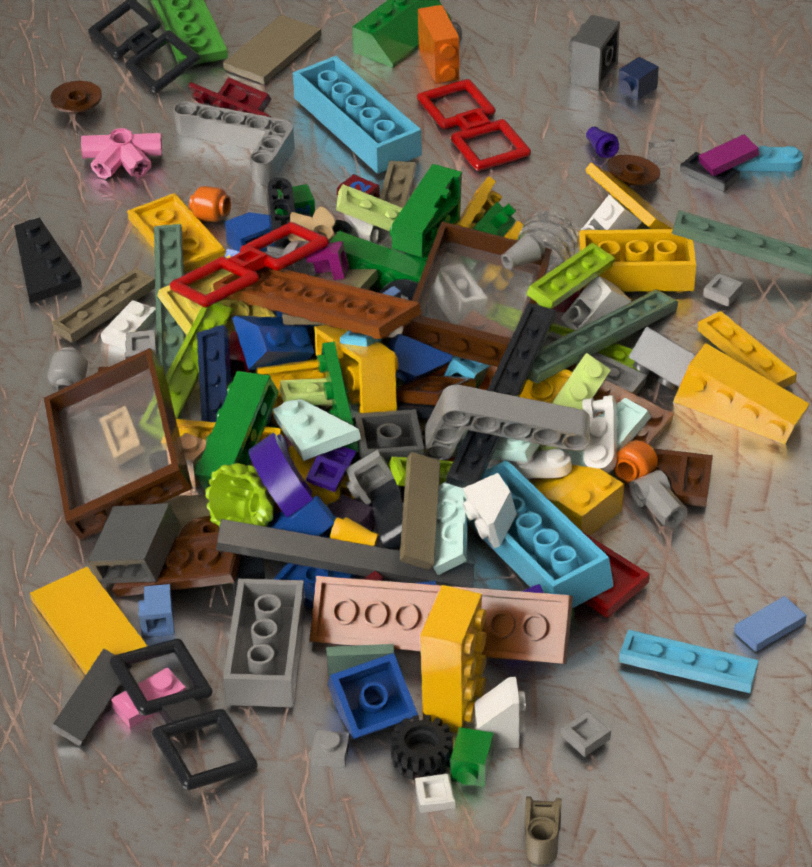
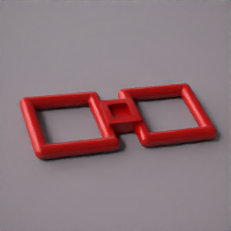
(473, 124)
(247, 262)

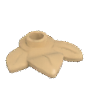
(321, 223)

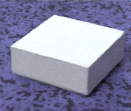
(435, 793)

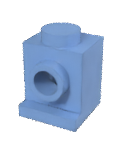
(156, 612)

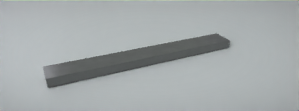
(332, 554)

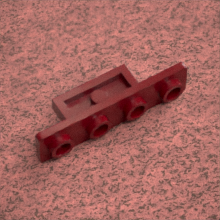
(233, 96)

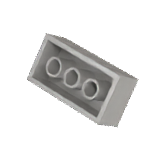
(264, 643)

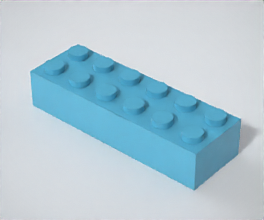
(357, 113)
(547, 545)

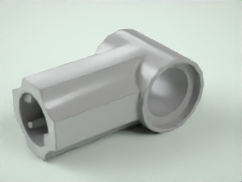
(656, 494)

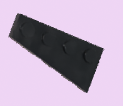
(43, 262)

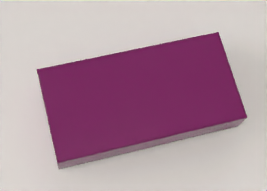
(728, 155)

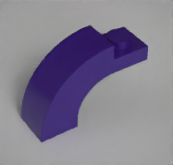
(280, 474)

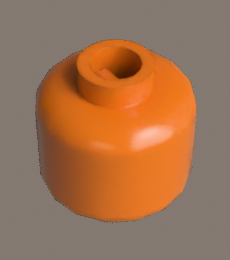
(210, 204)
(635, 461)

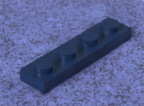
(213, 370)

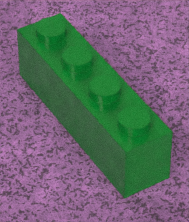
(389, 263)
(237, 424)

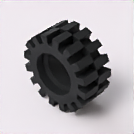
(421, 732)

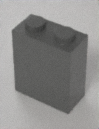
(134, 543)

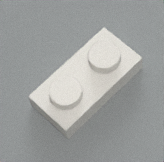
(131, 319)

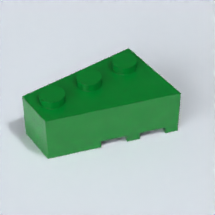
(432, 202)

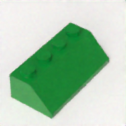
(390, 31)

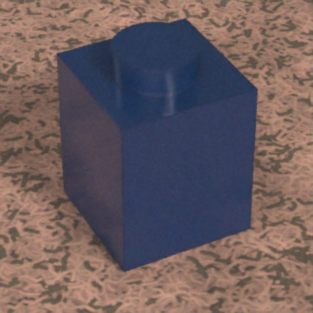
(638, 78)

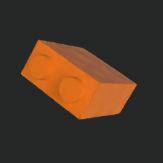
(438, 44)

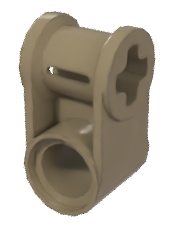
(542, 830)

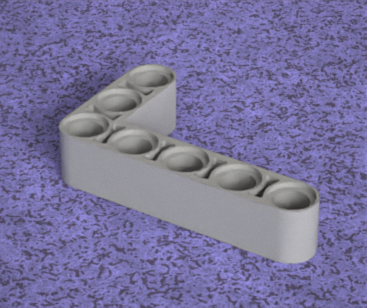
(267, 136)
(502, 416)

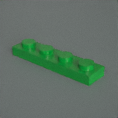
(334, 388)

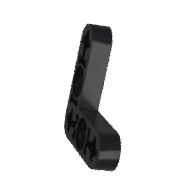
(287, 204)

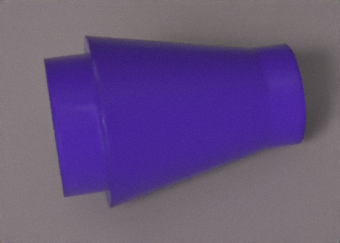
(604, 143)

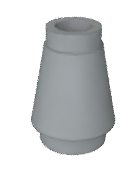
(525, 251)

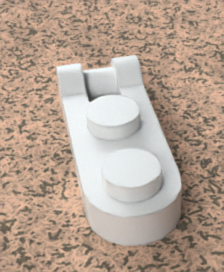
(603, 433)
(542, 464)

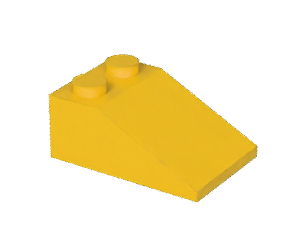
(584, 496)

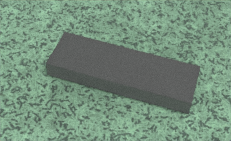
(88, 700)

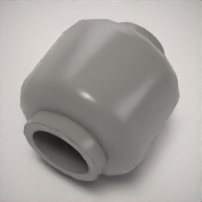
(66, 368)

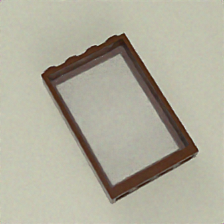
(470, 296)
(116, 442)

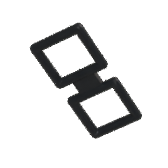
(143, 45)
(183, 714)

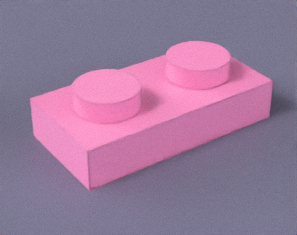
(154, 687)

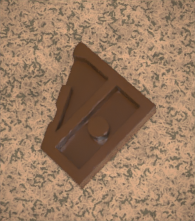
(687, 474)

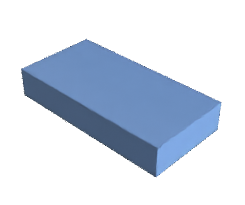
(770, 623)

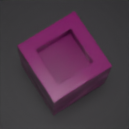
(331, 259)

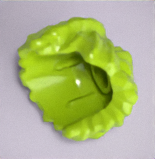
(239, 496)

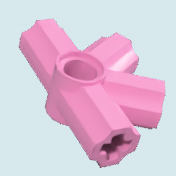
(120, 149)

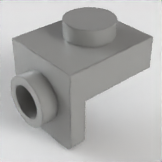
(140, 341)
(368, 475)

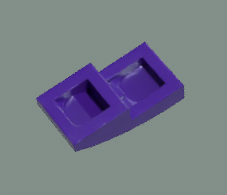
(330, 468)

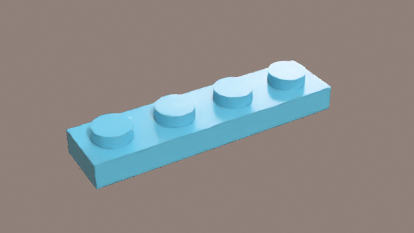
(688, 661)

